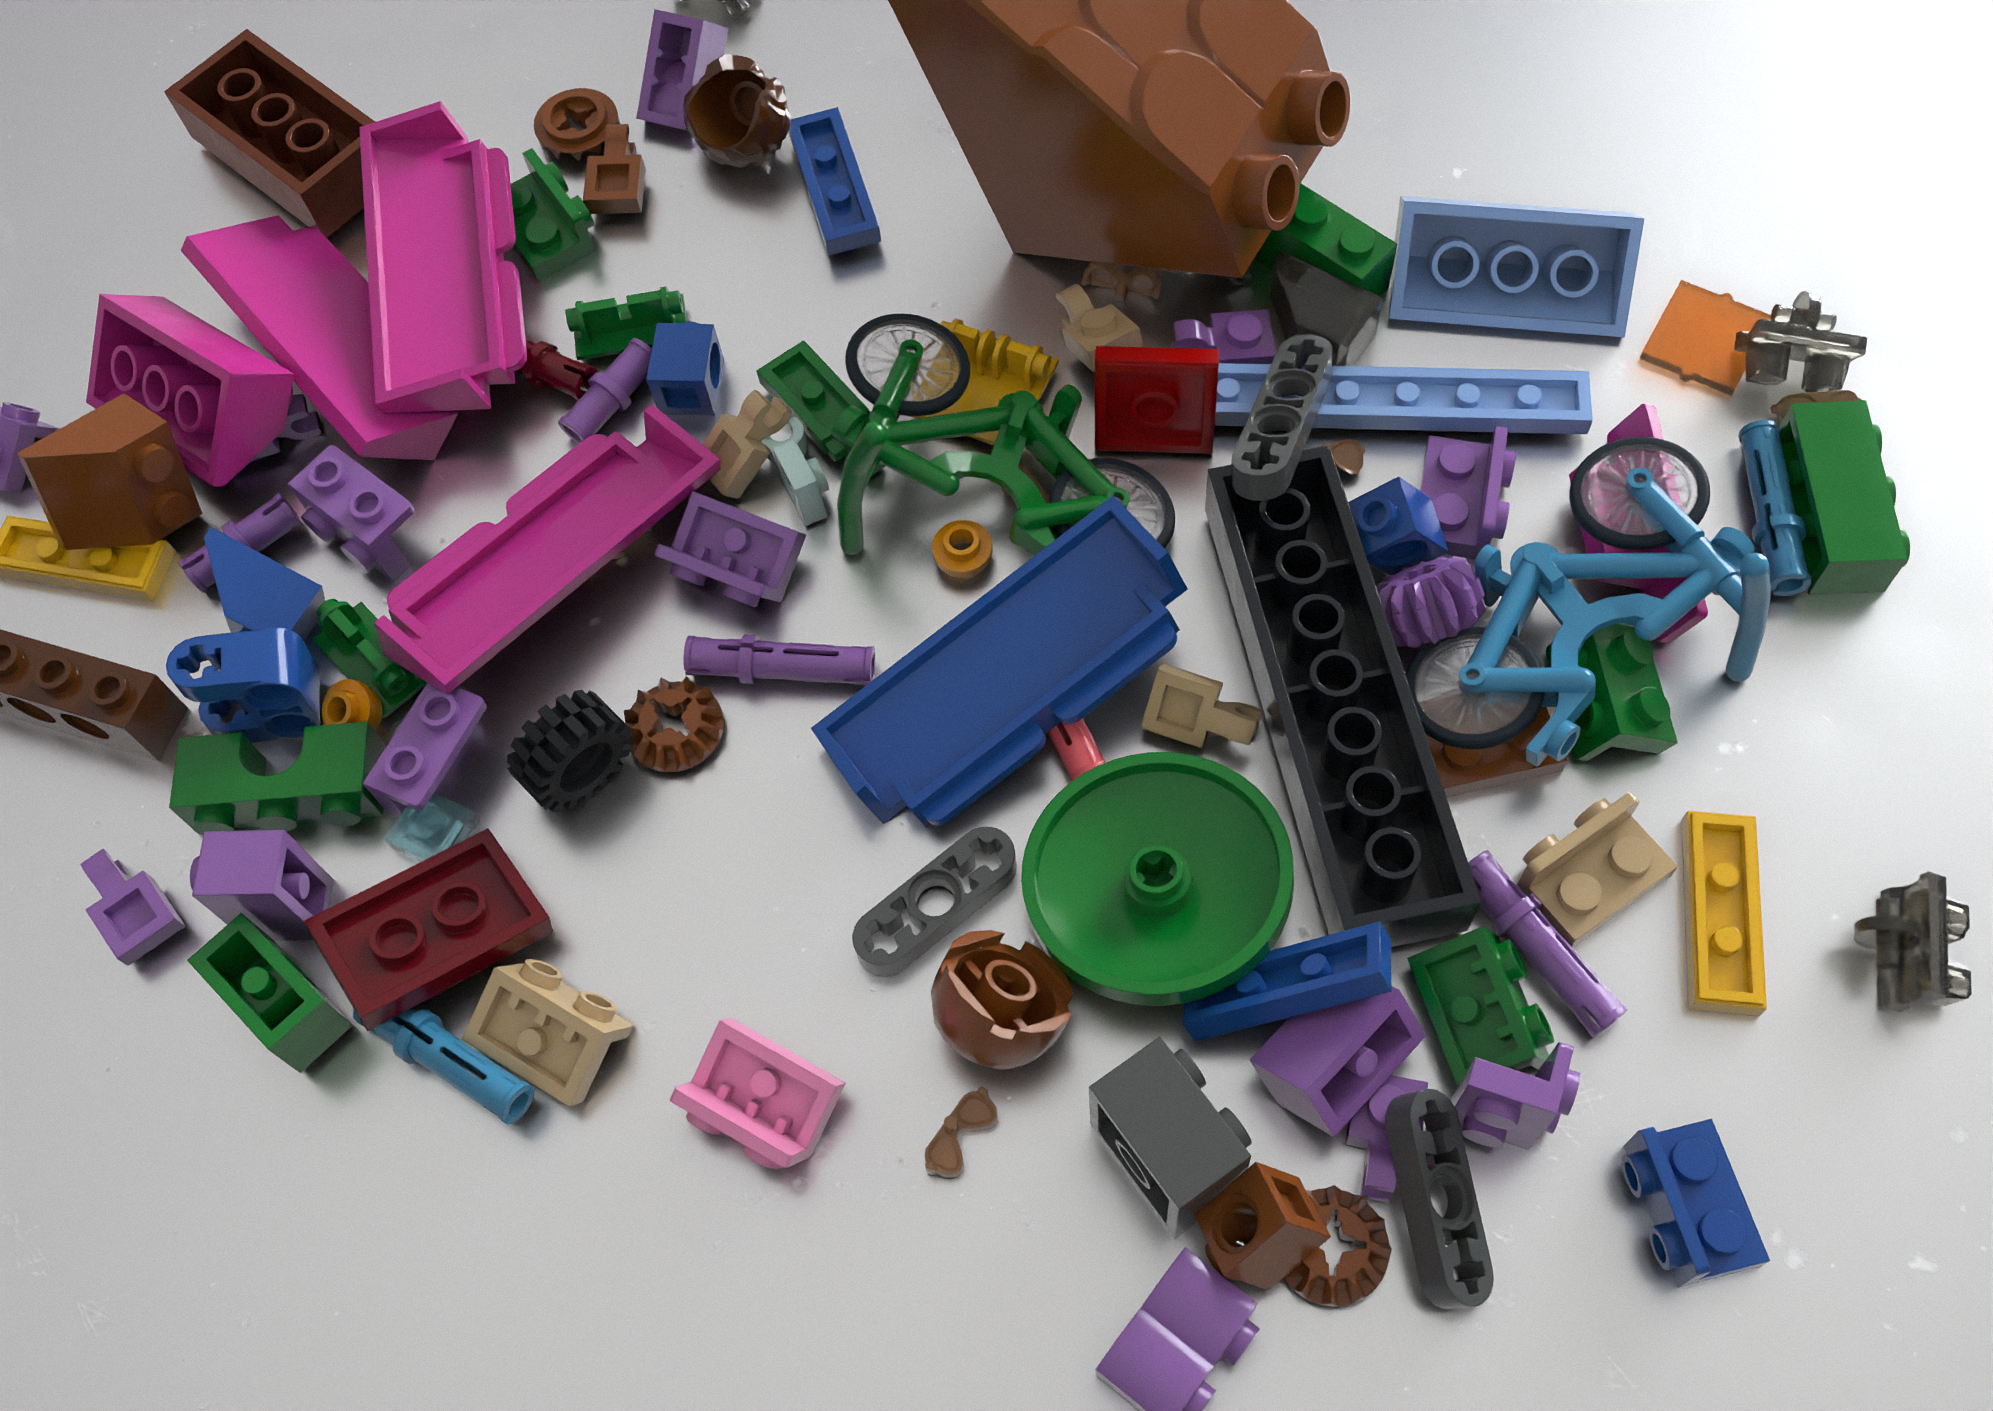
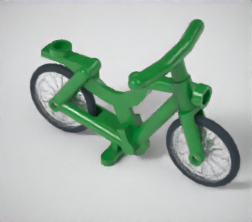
(921, 369)

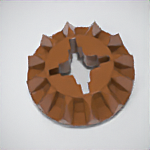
(582, 106)
(671, 749)
(1357, 1270)

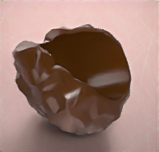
(737, 112)

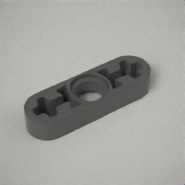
(886, 915)
(1468, 1245)

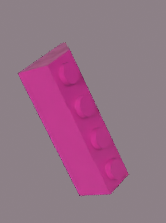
(207, 385)

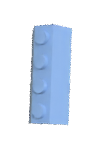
(1514, 266)

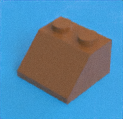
(111, 478)

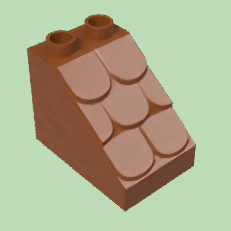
(1133, 121)

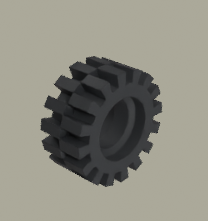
(569, 750)

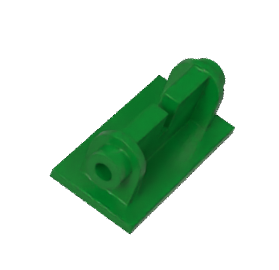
(607, 328)
(355, 648)

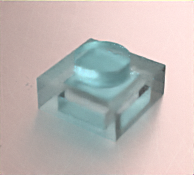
(431, 829)

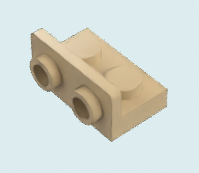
(1594, 869)
(545, 1028)

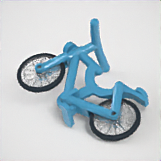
(1631, 497)

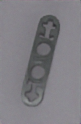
(1282, 414)

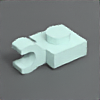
(801, 477)

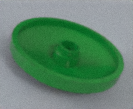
(1158, 878)

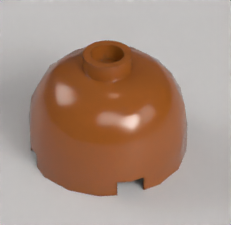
(999, 1001)

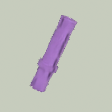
(790, 661)
(1543, 946)

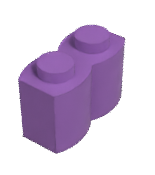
(1180, 1338)

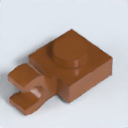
(617, 179)

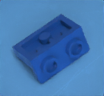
(1694, 1203)

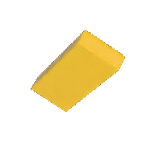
(34, 555)
(1723, 914)

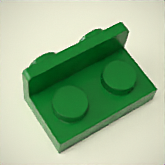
(548, 224)
(1479, 1003)

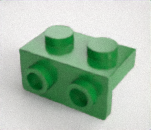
(1628, 696)

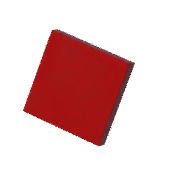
(1155, 399)

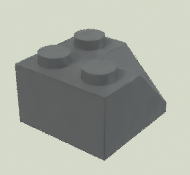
(1168, 1133)

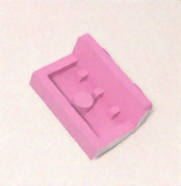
(759, 1096)

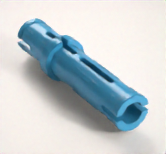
(1778, 527)
(497, 1091)

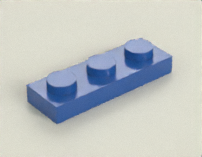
(833, 181)
(1297, 982)

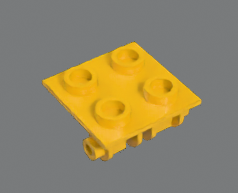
(997, 370)

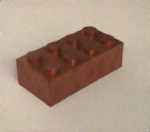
(277, 129)

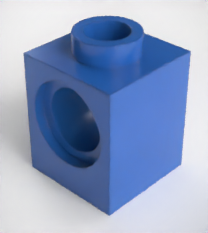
(685, 368)
(1397, 526)

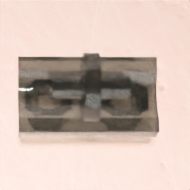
(1800, 335)
(1912, 944)

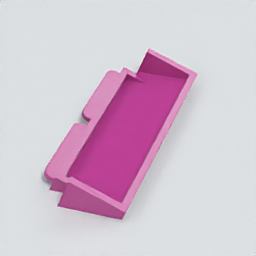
(437, 273)
(316, 323)
(553, 539)

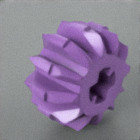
(1431, 600)

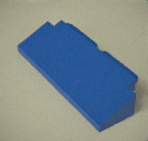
(1008, 671)

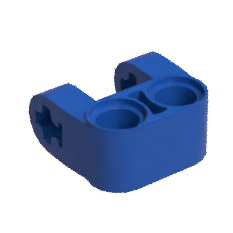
(258, 669)

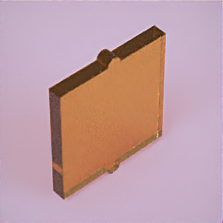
(1699, 337)

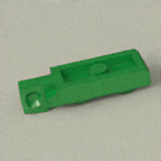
(812, 395)

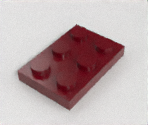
(428, 928)

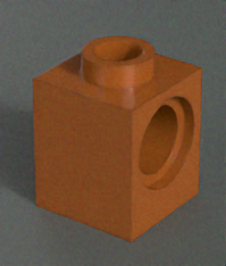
(1261, 1226)

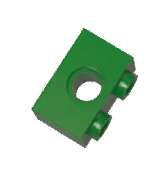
(269, 993)

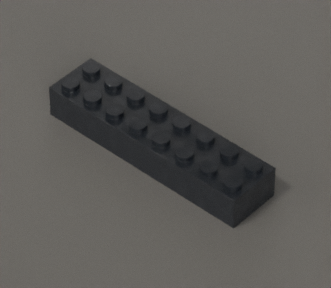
(1340, 708)

